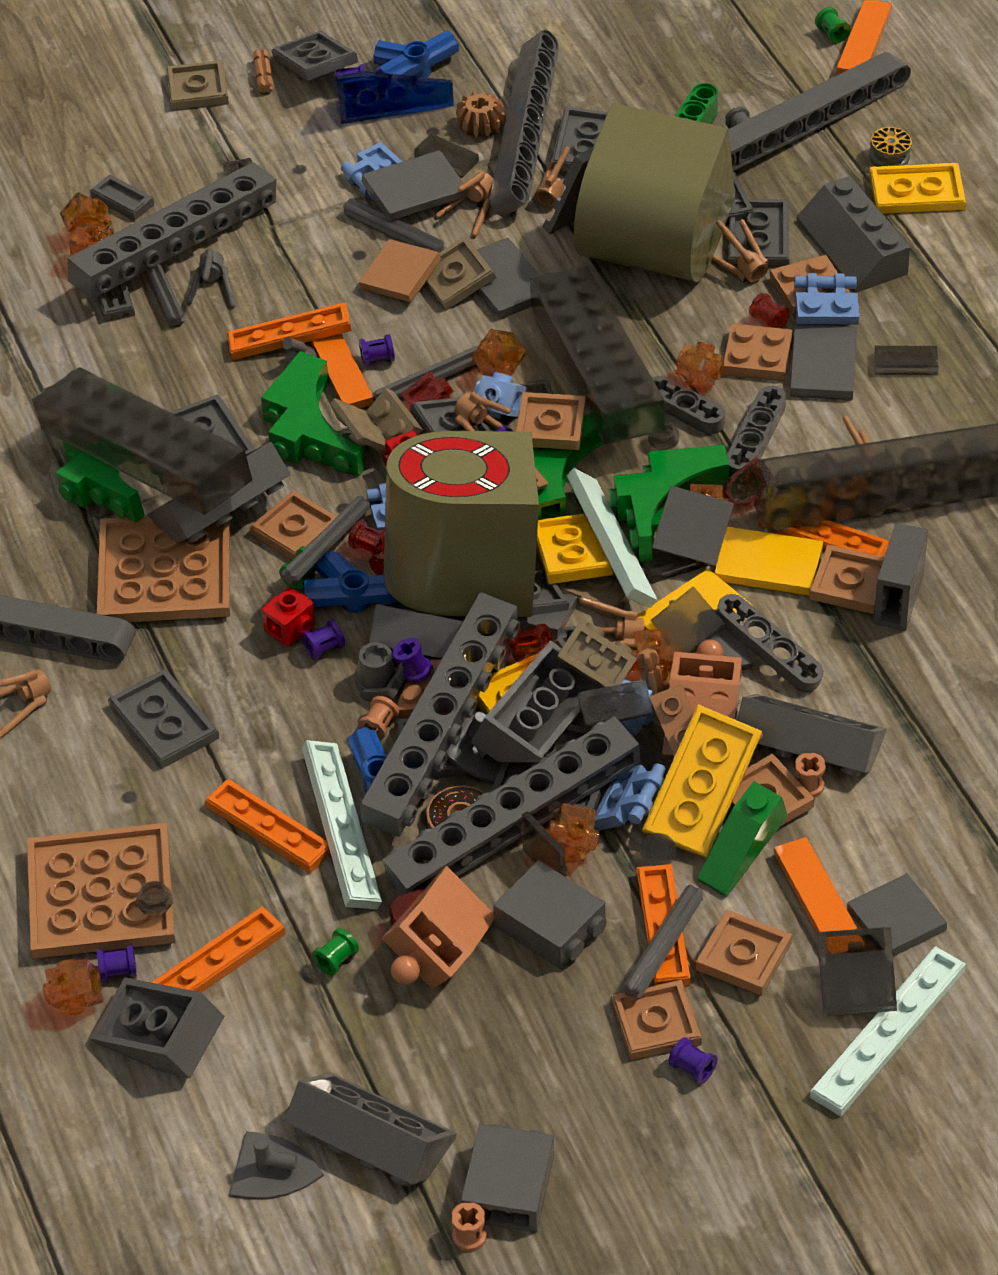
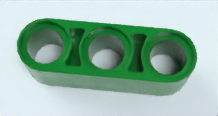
(700, 104)

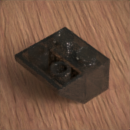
(857, 971)

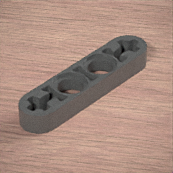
(759, 433)
(773, 639)

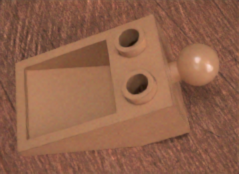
(707, 681)
(437, 931)

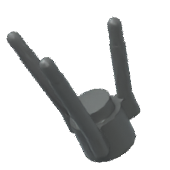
(210, 270)

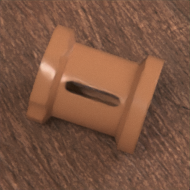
(378, 715)
(810, 770)
(468, 1226)

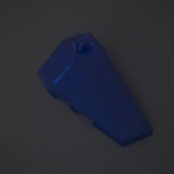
(381, 95)

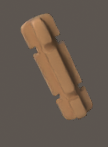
(263, 71)
(648, 660)

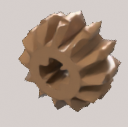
(480, 114)

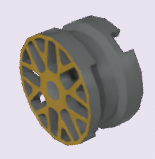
(890, 149)

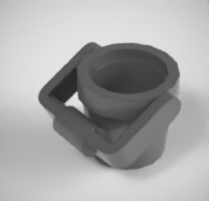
(377, 672)

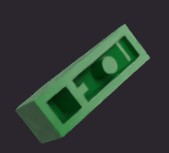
(743, 838)

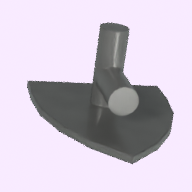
(470, 757)
(272, 1168)

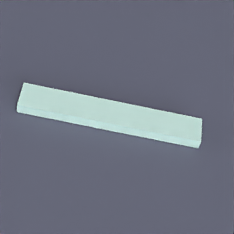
(611, 538)
(341, 825)
(887, 1032)

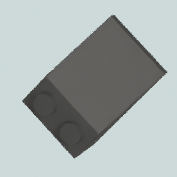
(158, 1026)

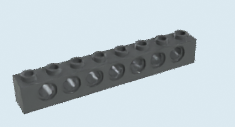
(171, 230)
(394, 812)
(476, 844)

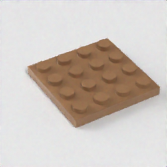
(156, 579)
(88, 890)

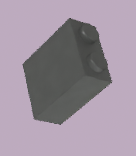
(900, 576)
(550, 914)
(509, 1175)

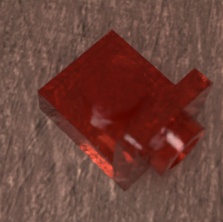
(427, 389)

